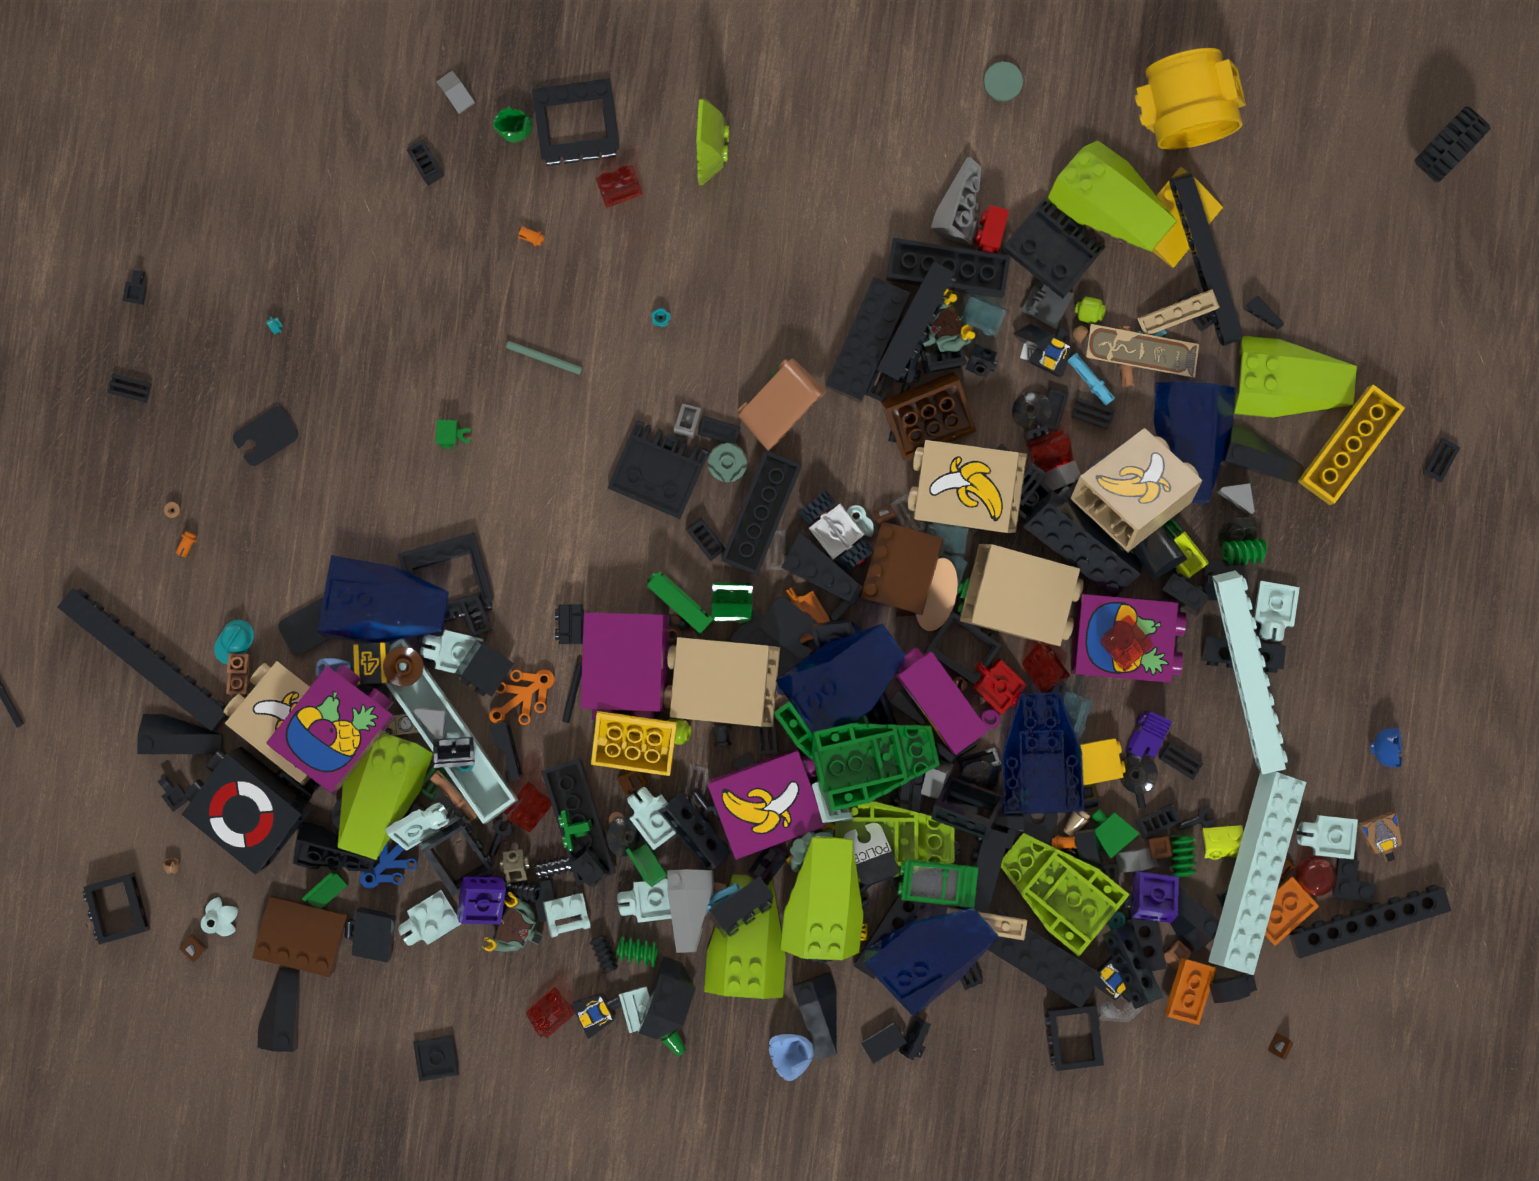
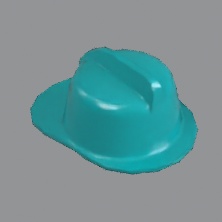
(234, 638)

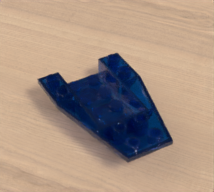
(1196, 426)

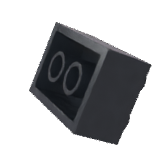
(742, 907)

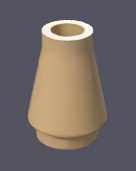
(1076, 822)

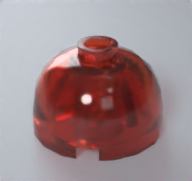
(1316, 876)

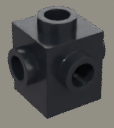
(982, 361)

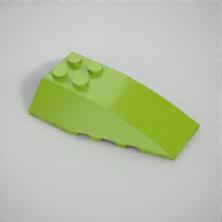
(710, 141)
(1111, 198)
(1290, 379)
(380, 793)
(907, 832)
(1063, 891)
(825, 903)
(749, 960)

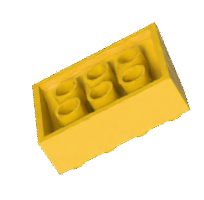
(1174, 243)
(633, 743)

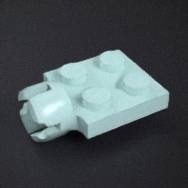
(1275, 609)
(448, 649)
(648, 819)
(418, 826)
(1330, 836)
(646, 901)
(429, 920)

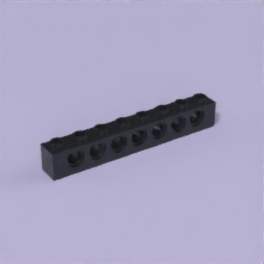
(1438, 905)
(886, 927)

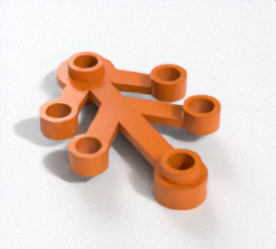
(524, 695)

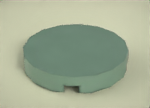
(1003, 81)
(727, 462)

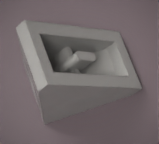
(455, 92)
(687, 420)
(1061, 476)
(1239, 496)
(433, 720)
(936, 779)
(1135, 860)

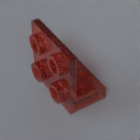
(1125, 642)

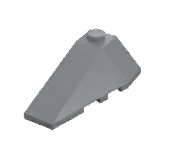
(957, 210)
(688, 900)

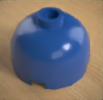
(1388, 747)

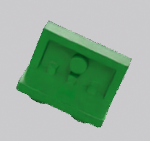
(578, 829)

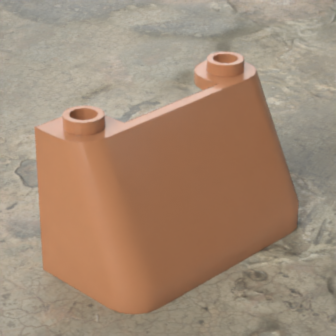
(781, 403)

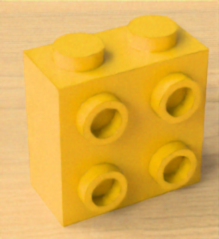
(1102, 761)

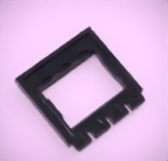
(571, 94)
(449, 550)

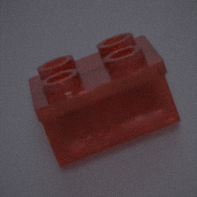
(619, 186)
(1051, 451)
(1044, 667)
(529, 808)
(550, 1013)

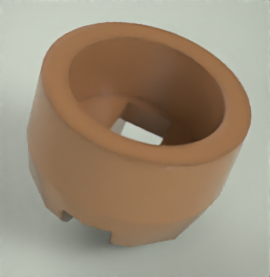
(1080, 333)
(963, 685)
(171, 865)

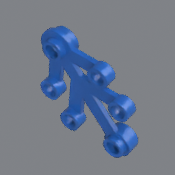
(387, 861)

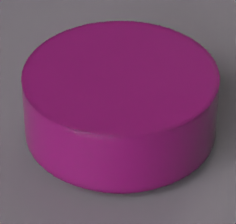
(990, 718)

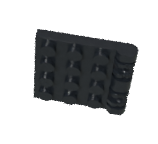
(1052, 249)
(656, 472)

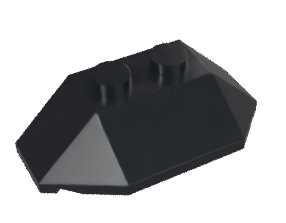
(668, 1000)

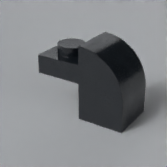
(1232, 988)

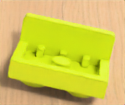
(1195, 559)
(1222, 841)

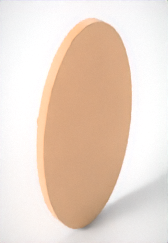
(940, 596)

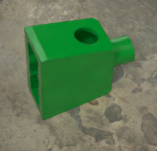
(1112, 832)

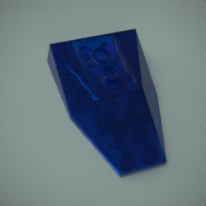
(378, 603)
(843, 678)
(1042, 759)
(929, 956)

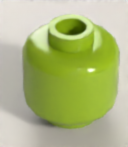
(1090, 310)
(683, 730)

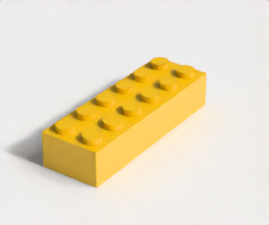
(1351, 444)

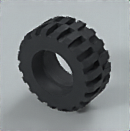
(1452, 144)

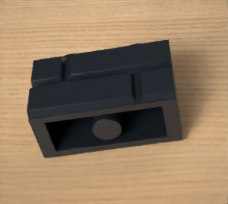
(570, 623)
(910, 795)

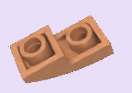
(238, 674)

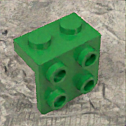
(731, 602)

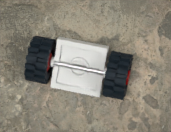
(836, 531)

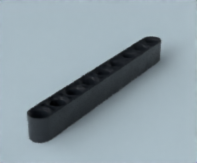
(1205, 256)

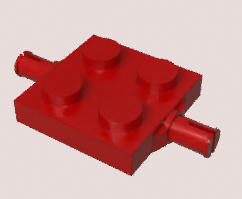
(999, 686)

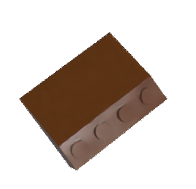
(930, 413)
(901, 568)
(300, 936)

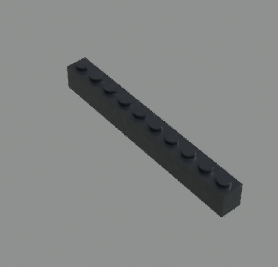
(144, 659)

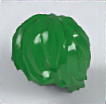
(513, 124)

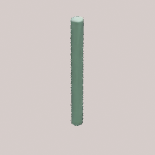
(544, 357)

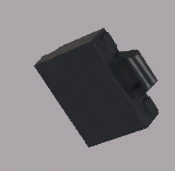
(371, 934)

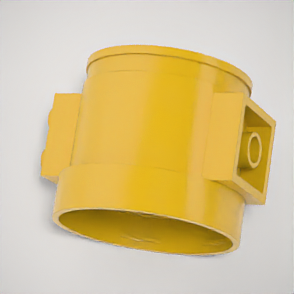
(1191, 99)

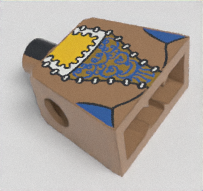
(1381, 835)

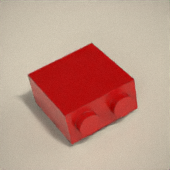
(993, 225)

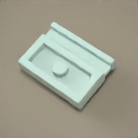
(634, 1006)

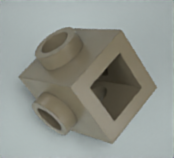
(515, 865)

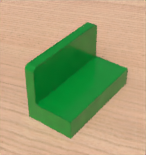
(647, 865)
(326, 890)

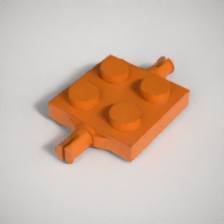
(811, 606)

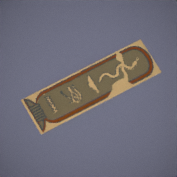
(1142, 350)

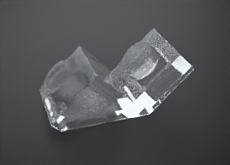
(1109, 1012)

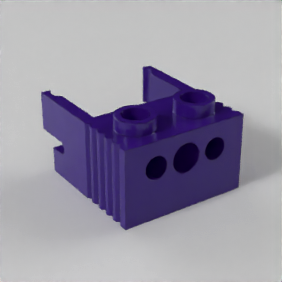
(1148, 734)
(1155, 897)
(481, 900)

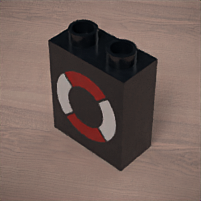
(246, 808)

